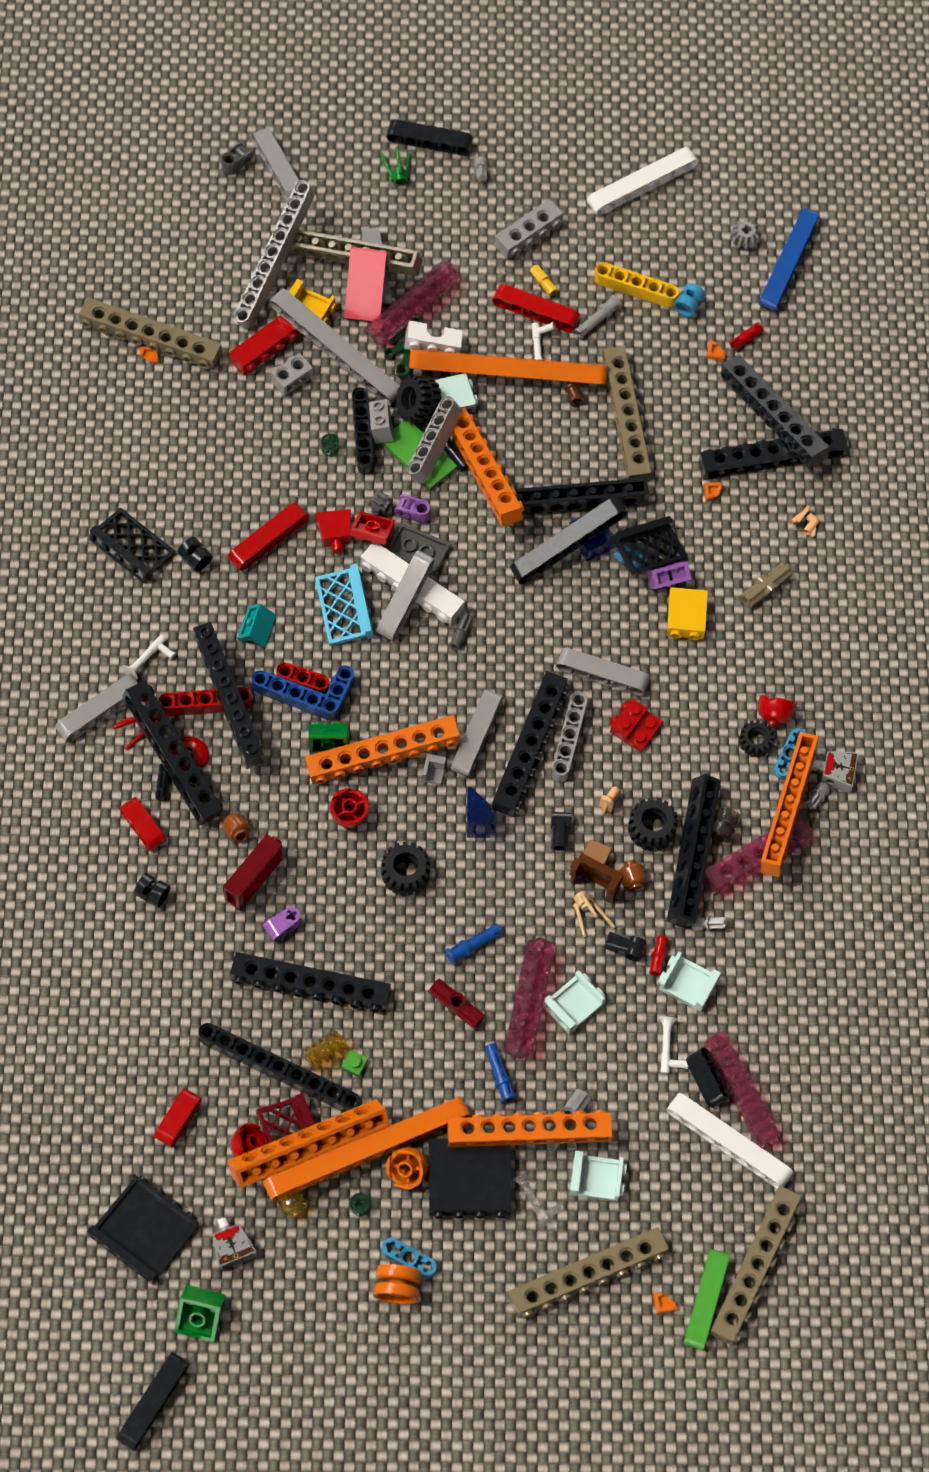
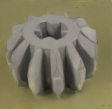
(745, 234)

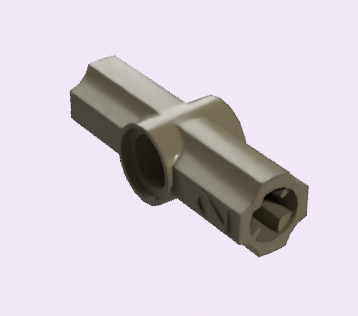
(766, 585)

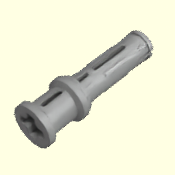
(604, 311)

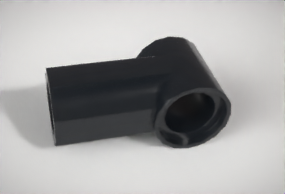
(560, 830)
(630, 947)

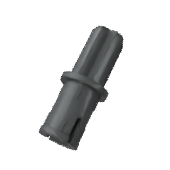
(460, 631)

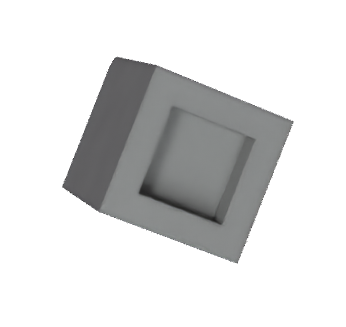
(434, 769)

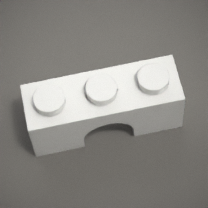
(420, 339)

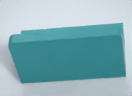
(256, 625)

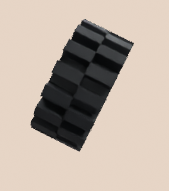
(762, 729)

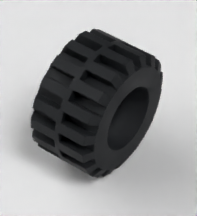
(418, 399)
(653, 809)
(401, 854)

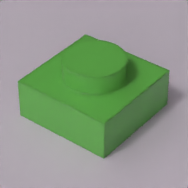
(354, 1063)

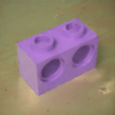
(669, 575)

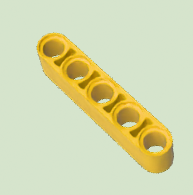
(627, 286)

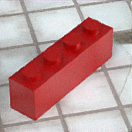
(263, 345)

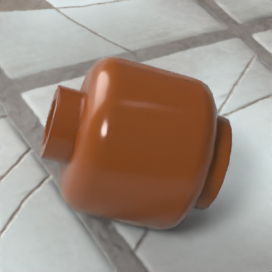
(236, 827)
(633, 875)

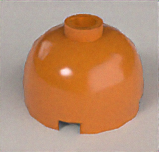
(407, 1167)

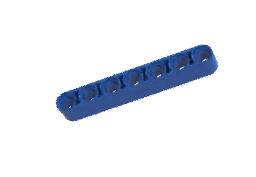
(789, 259)

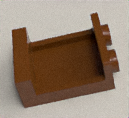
(597, 873)

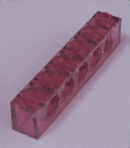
(412, 302)
(721, 884)
(529, 998)
(743, 1091)

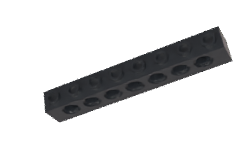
(774, 411)
(711, 469)
(582, 495)
(550, 684)
(228, 695)
(201, 811)
(693, 851)
(303, 974)

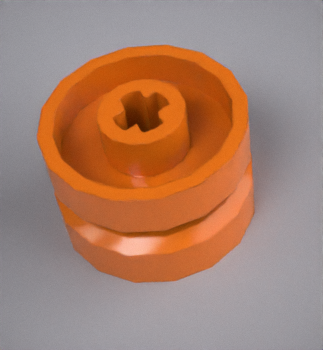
(397, 1284)

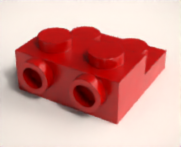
(372, 528)
(635, 725)

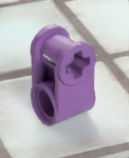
(410, 509)
(281, 925)

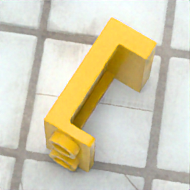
(315, 302)
(687, 613)

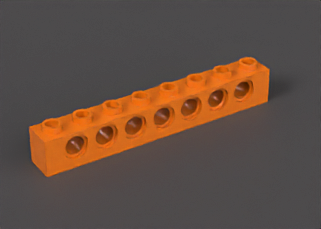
(486, 470)
(373, 745)
(789, 804)
(520, 1136)
(308, 1143)

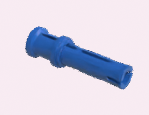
(465, 947)
(502, 1082)

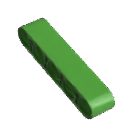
(706, 1299)

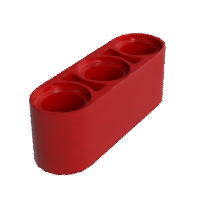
(296, 673)
(142, 824)
(177, 1117)

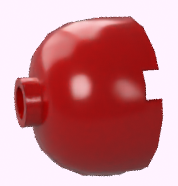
(776, 710)
(349, 808)
(247, 1139)

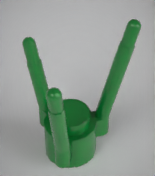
(400, 175)

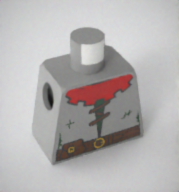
(837, 769)
(231, 1245)

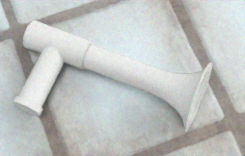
(536, 331)
(156, 645)
(666, 1063)

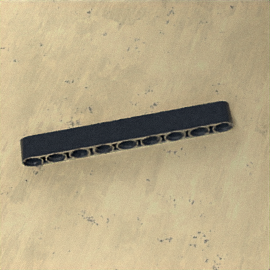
(274, 1060)

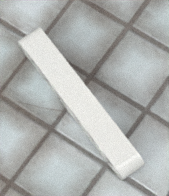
(642, 181)
(729, 1141)

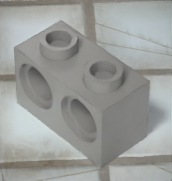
(294, 377)
(380, 421)

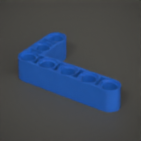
(307, 694)

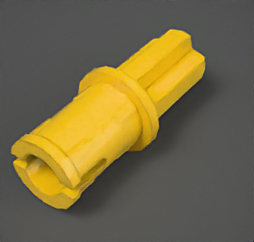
(543, 280)

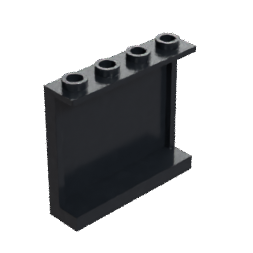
(469, 1180)
(144, 1229)

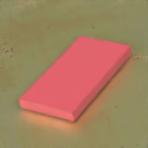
(365, 284)

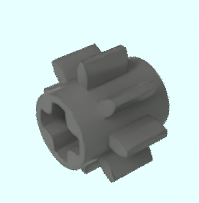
(379, 503)

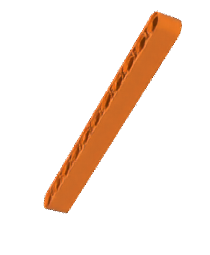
(508, 366)
(363, 1149)

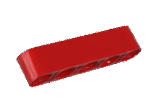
(535, 307)
(268, 536)
(196, 697)

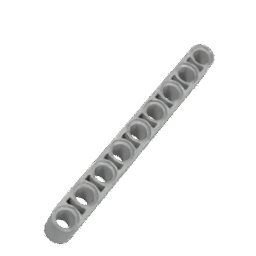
(273, 246)
(334, 346)

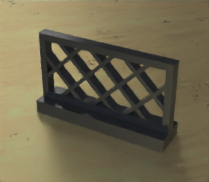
(639, 533)
(119, 552)

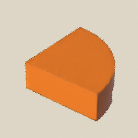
(715, 352)
(149, 355)
(712, 490)
(663, 1303)

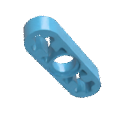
(783, 758)
(407, 1249)

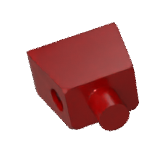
(334, 528)

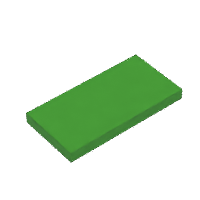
(405, 441)

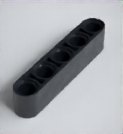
(429, 137)
(362, 438)
(153, 1401)

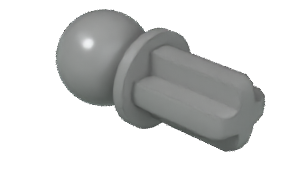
(481, 168)
(818, 795)
(709, 923)

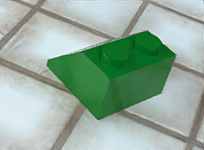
(327, 736)
(199, 1313)

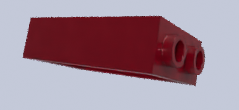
(253, 872)

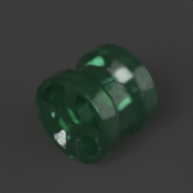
(326, 442)
(362, 1208)

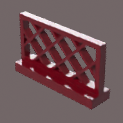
(300, 1109)

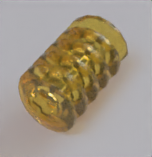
(325, 1049)

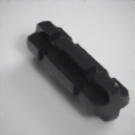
(162, 783)

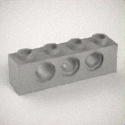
(532, 221)

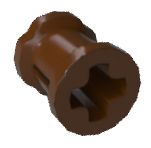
(574, 393)

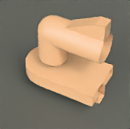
(810, 528)
(606, 802)

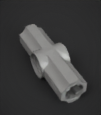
(576, 1103)

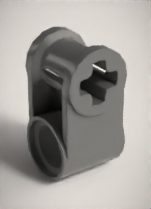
(237, 157)

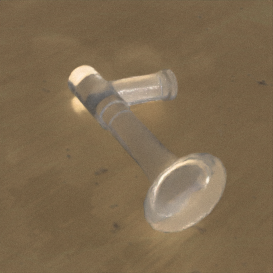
(542, 1215)

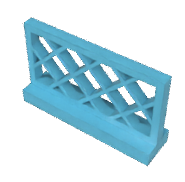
(360, 606)

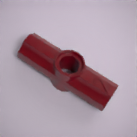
(447, 995)

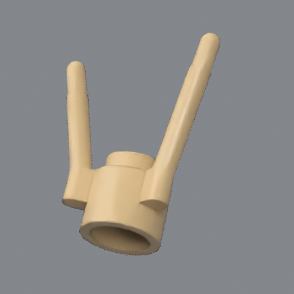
(585, 902)

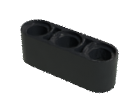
(708, 1077)

